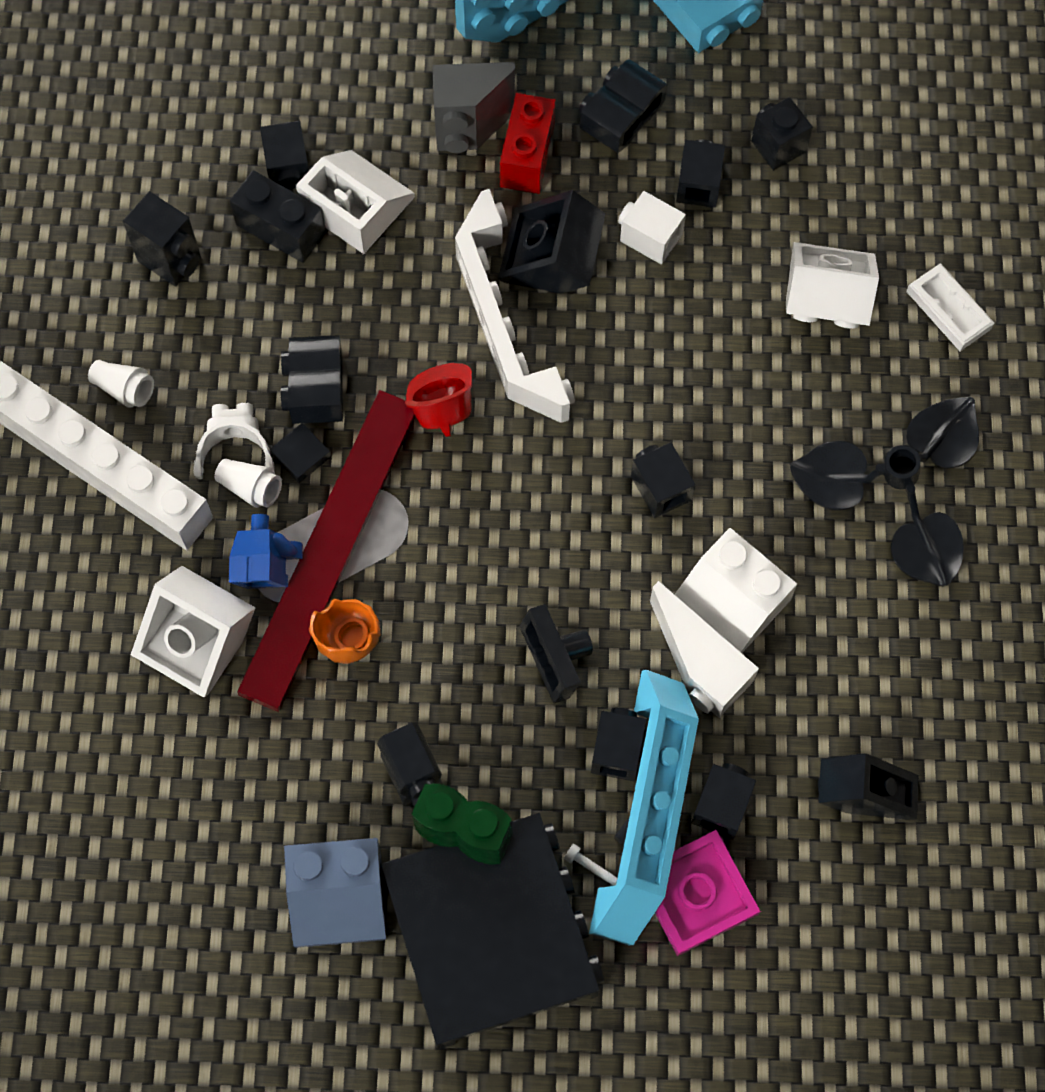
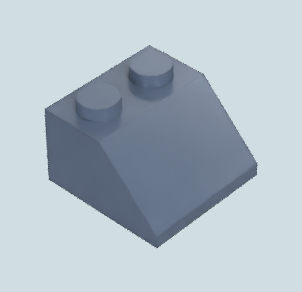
(335, 892)

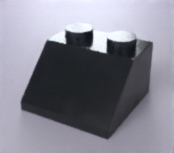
(553, 244)

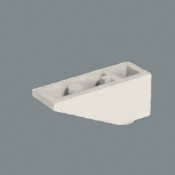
(706, 661)

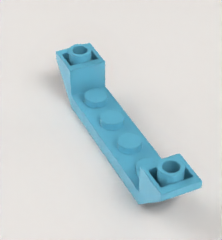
(655, 812)

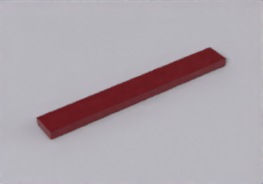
(327, 551)

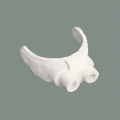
(228, 424)

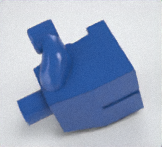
(261, 556)

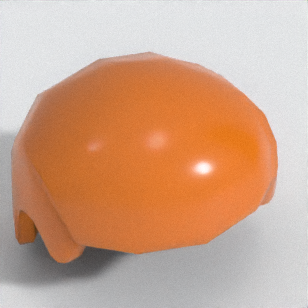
(345, 630)

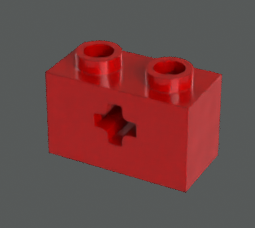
(527, 143)

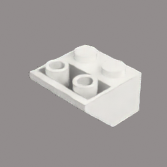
(354, 197)

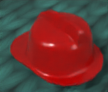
(441, 396)

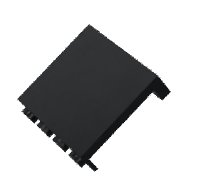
(492, 936)

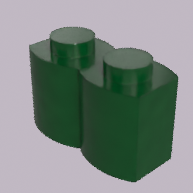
(451, 821)

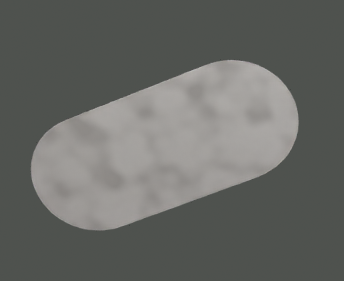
(379, 539)

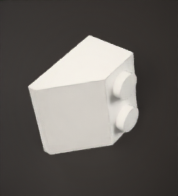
(831, 285)
(736, 590)
(191, 630)

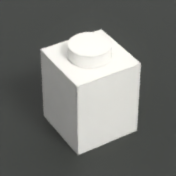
(651, 226)

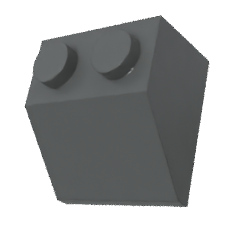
(471, 103)

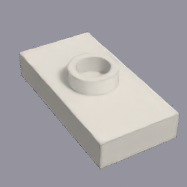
(950, 307)

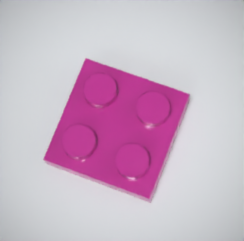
(703, 894)

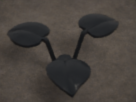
(944, 433)

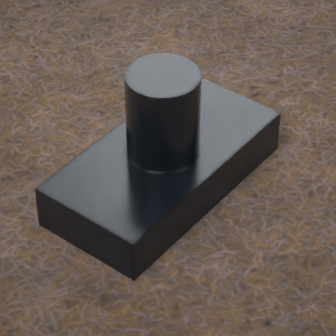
(554, 652)

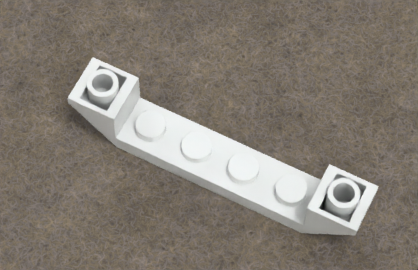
(540, 390)

